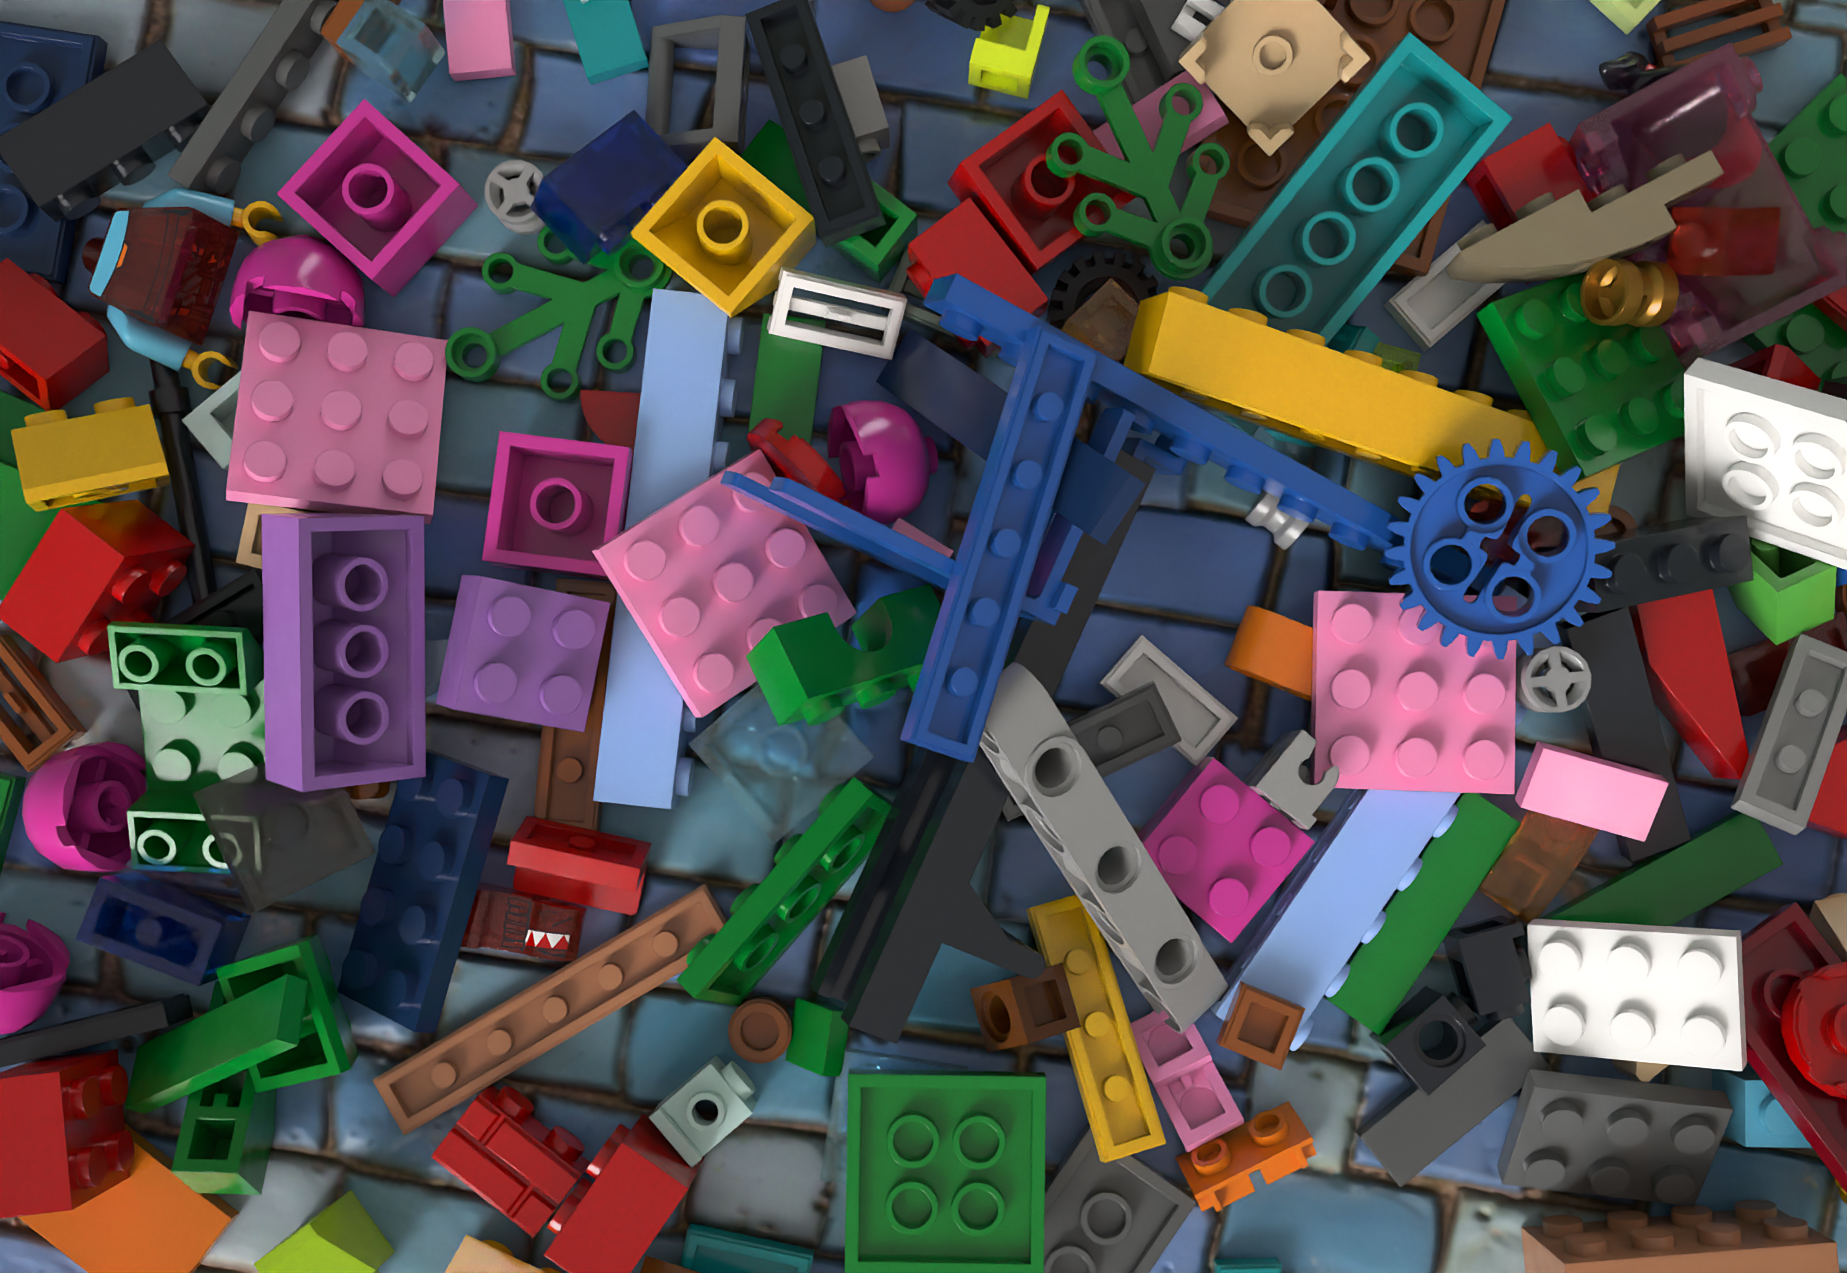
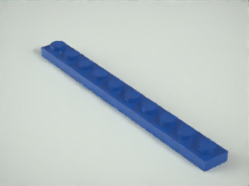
(1195, 433)

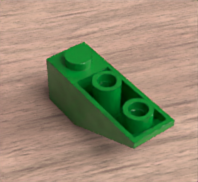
(871, 251)

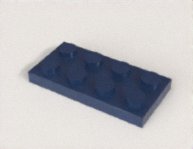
(422, 891)

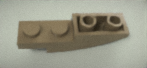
(1571, 236)

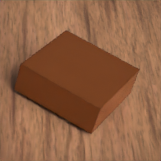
(1260, 1025)

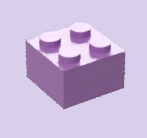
(522, 653)

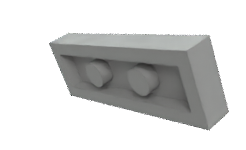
(1795, 736)

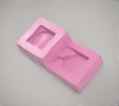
(1185, 1080)

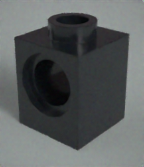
(1433, 1067)

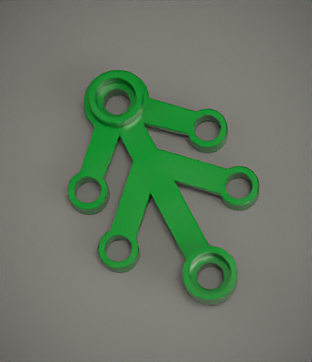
(1144, 171)
(570, 305)

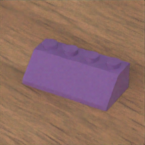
(343, 648)

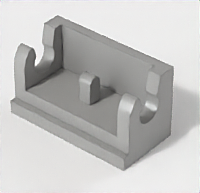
(1287, 783)

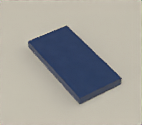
(36, 72)

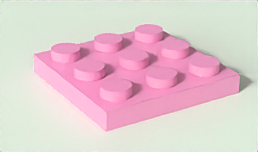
(337, 418)
(715, 579)
(1404, 707)

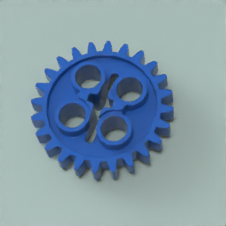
(1553, 577)

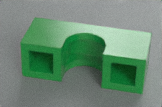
(815, 673)

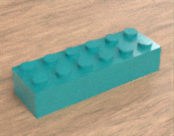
(1358, 196)

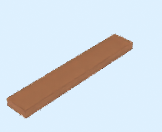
(549, 1011)

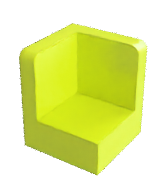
(1008, 55)

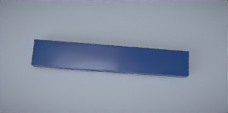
(1000, 545)

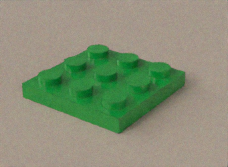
(1587, 385)
(945, 1171)

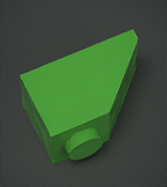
(1787, 592)

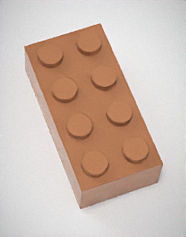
(1689, 1240)

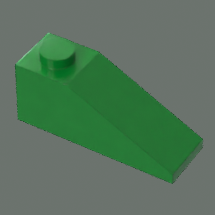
(226, 1133)

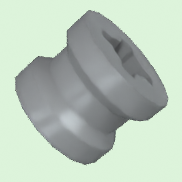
(510, 187)
(1266, 514)
(1565, 679)

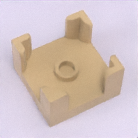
(1272, 62)

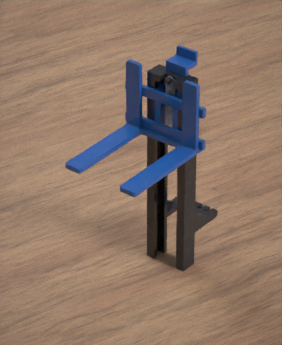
(922, 862)

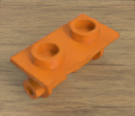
(1270, 1142)

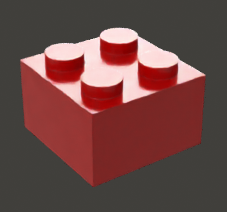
(1021, 194)
(94, 570)
(62, 1132)
(619, 1215)

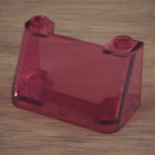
(1689, 114)

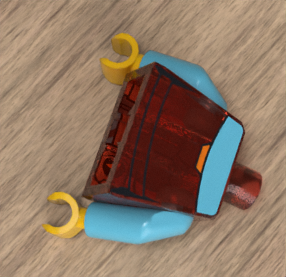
(166, 271)

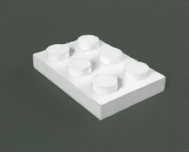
(1638, 993)

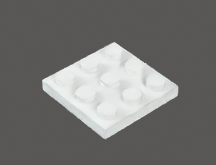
(1767, 456)

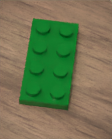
(782, 906)

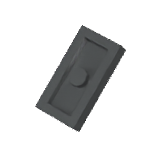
(733, 41)

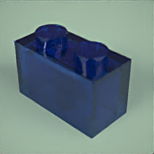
(607, 188)
(162, 927)

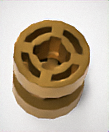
(1629, 293)

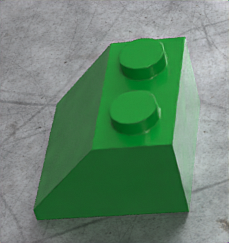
(326, 1035)

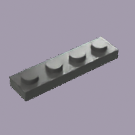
(251, 97)

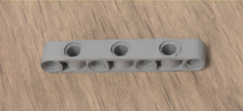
(1098, 850)

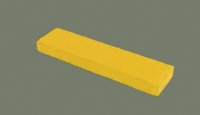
(1104, 1046)

